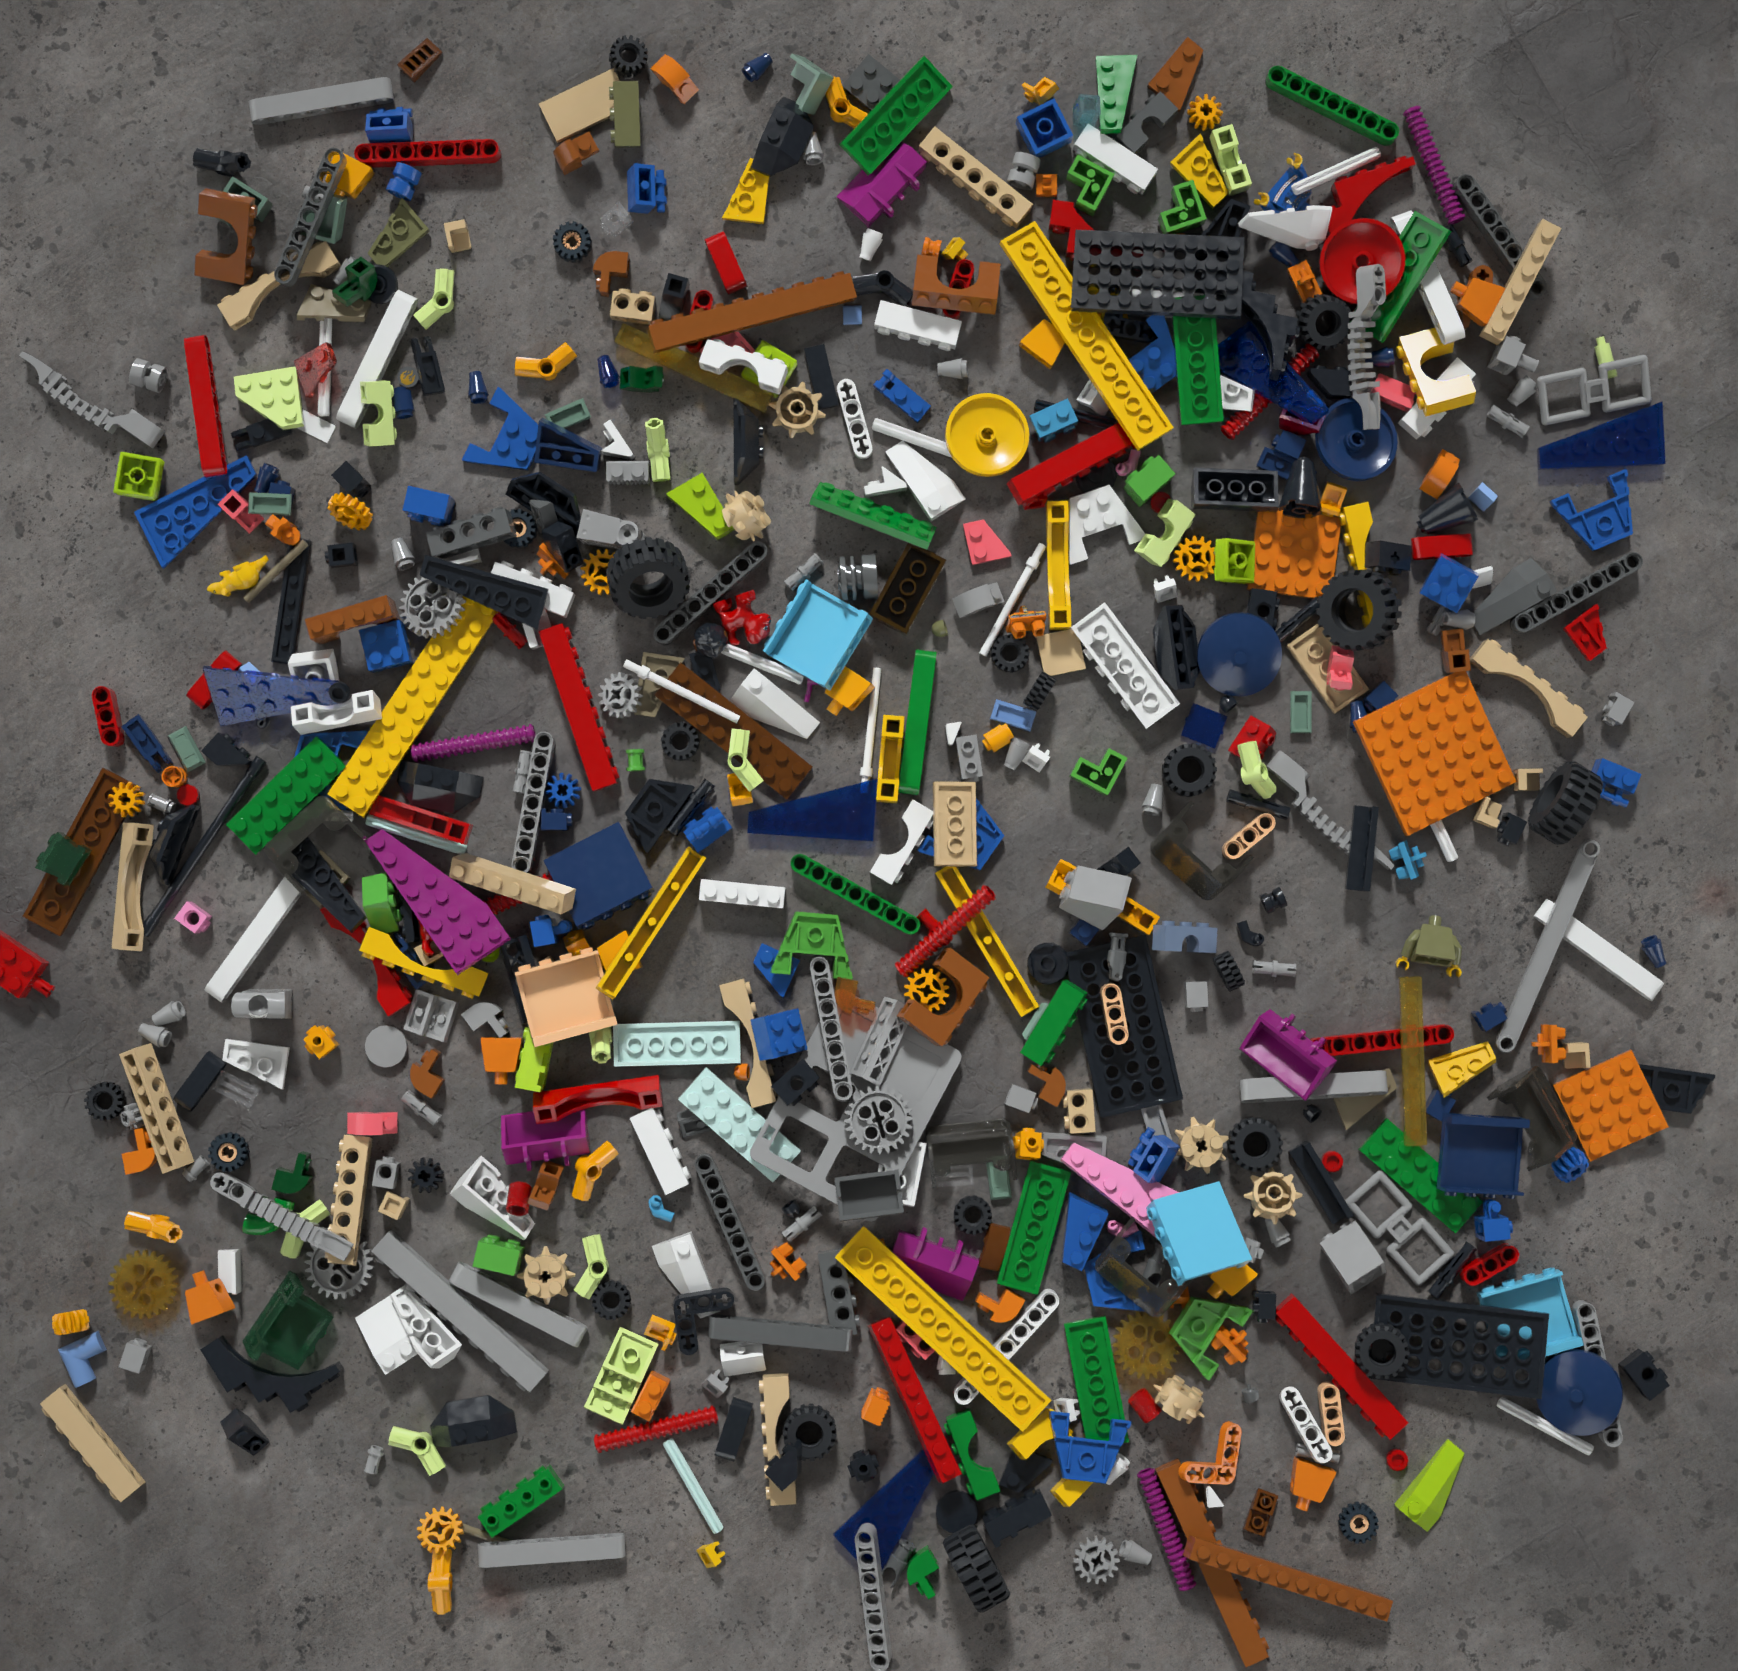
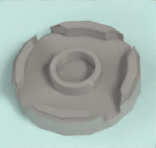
(386, 1046)

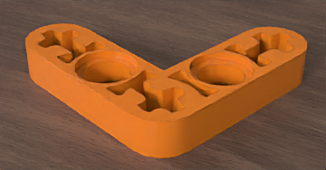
(1221, 1464)

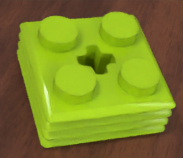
(770, 352)
(130, 466)
(1234, 561)

